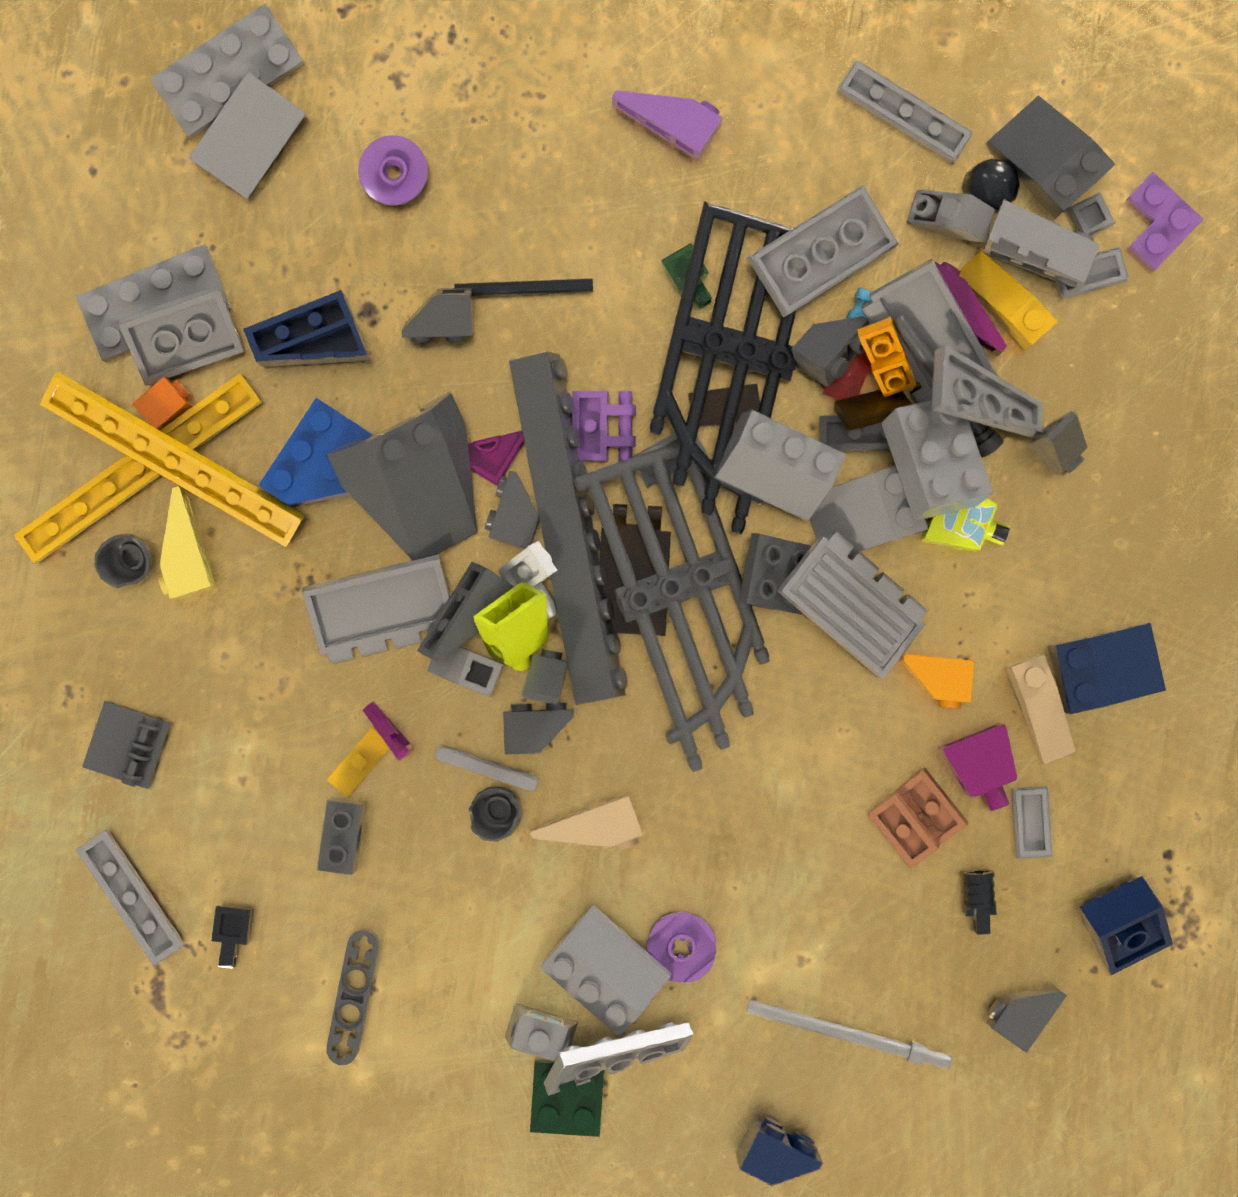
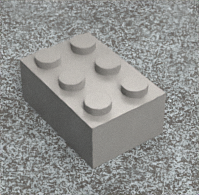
(936, 460)

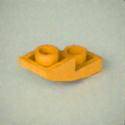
(887, 357)

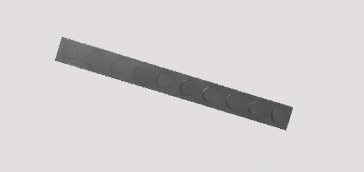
(568, 528)

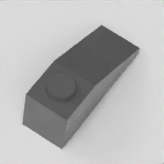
(1061, 444)
(456, 622)
(545, 677)

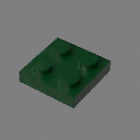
(570, 1111)

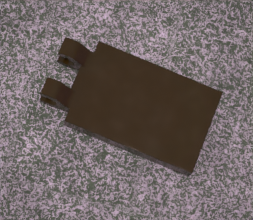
(640, 564)

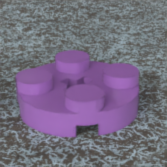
(702, 946)

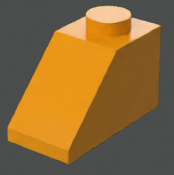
(942, 678)

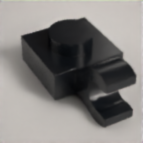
(231, 928)

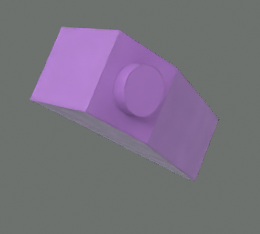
(676, 119)

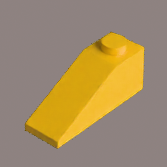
(1007, 300)

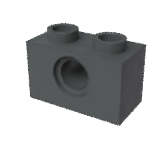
(341, 836)

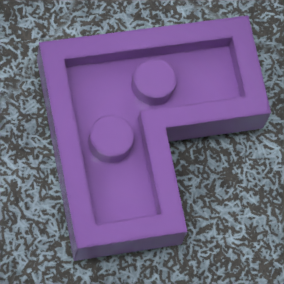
(1169, 218)

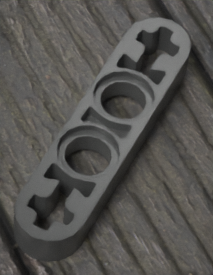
(356, 997)

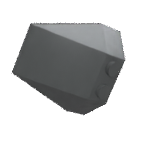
(414, 479)

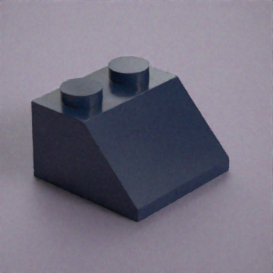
(1127, 924)

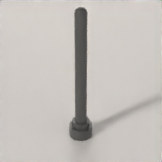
(986, 439)

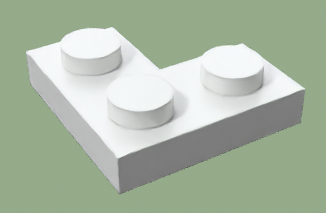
(532, 568)

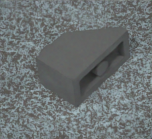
(1024, 1014)

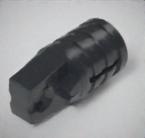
(980, 898)

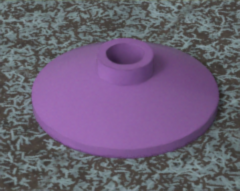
(387, 154)

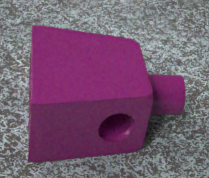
(983, 764)

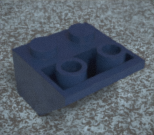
(775, 1154)

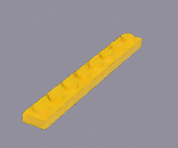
(171, 459)
(129, 476)

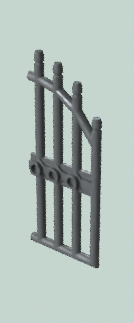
(677, 585)

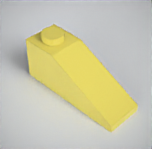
(183, 556)

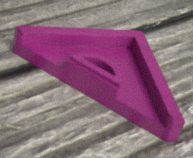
(495, 455)
(388, 731)

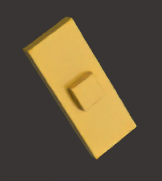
(359, 763)

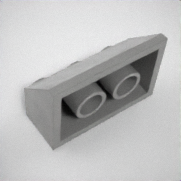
(779, 465)
(605, 970)

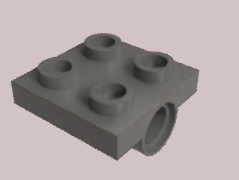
(766, 568)

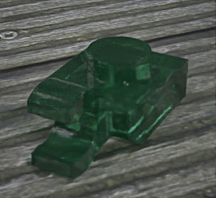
(677, 266)

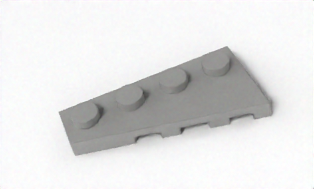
(980, 396)
(616, 1055)

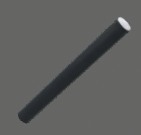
(529, 287)

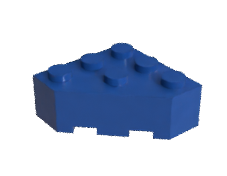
(302, 469)

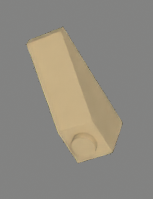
(1041, 707)
(601, 825)

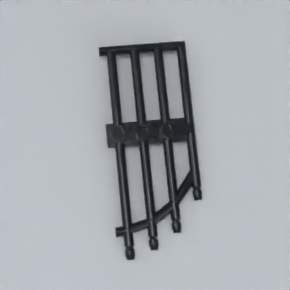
(725, 345)

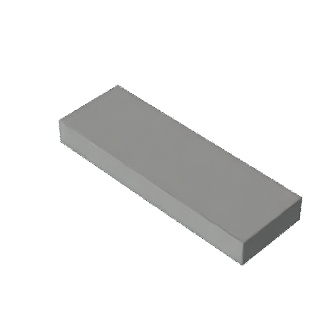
(487, 768)

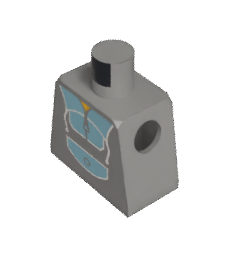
(539, 1032)

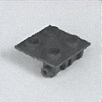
(126, 745)

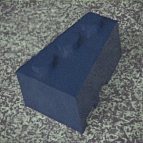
(309, 335)

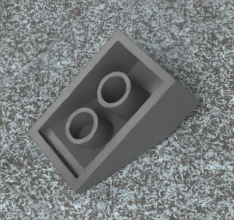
(1050, 155)

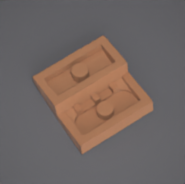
(918, 818)

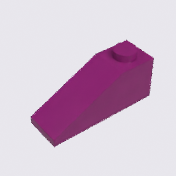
(972, 309)

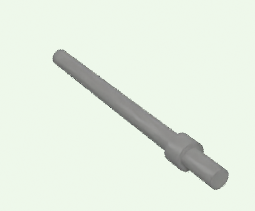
(914, 1052)

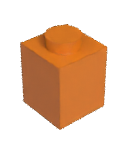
(163, 402)

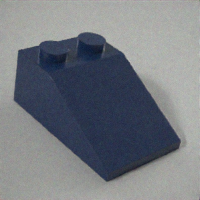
(1107, 668)

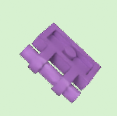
(592, 421)

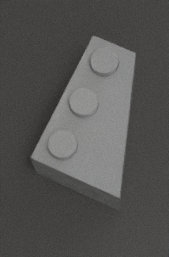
(1041, 246)

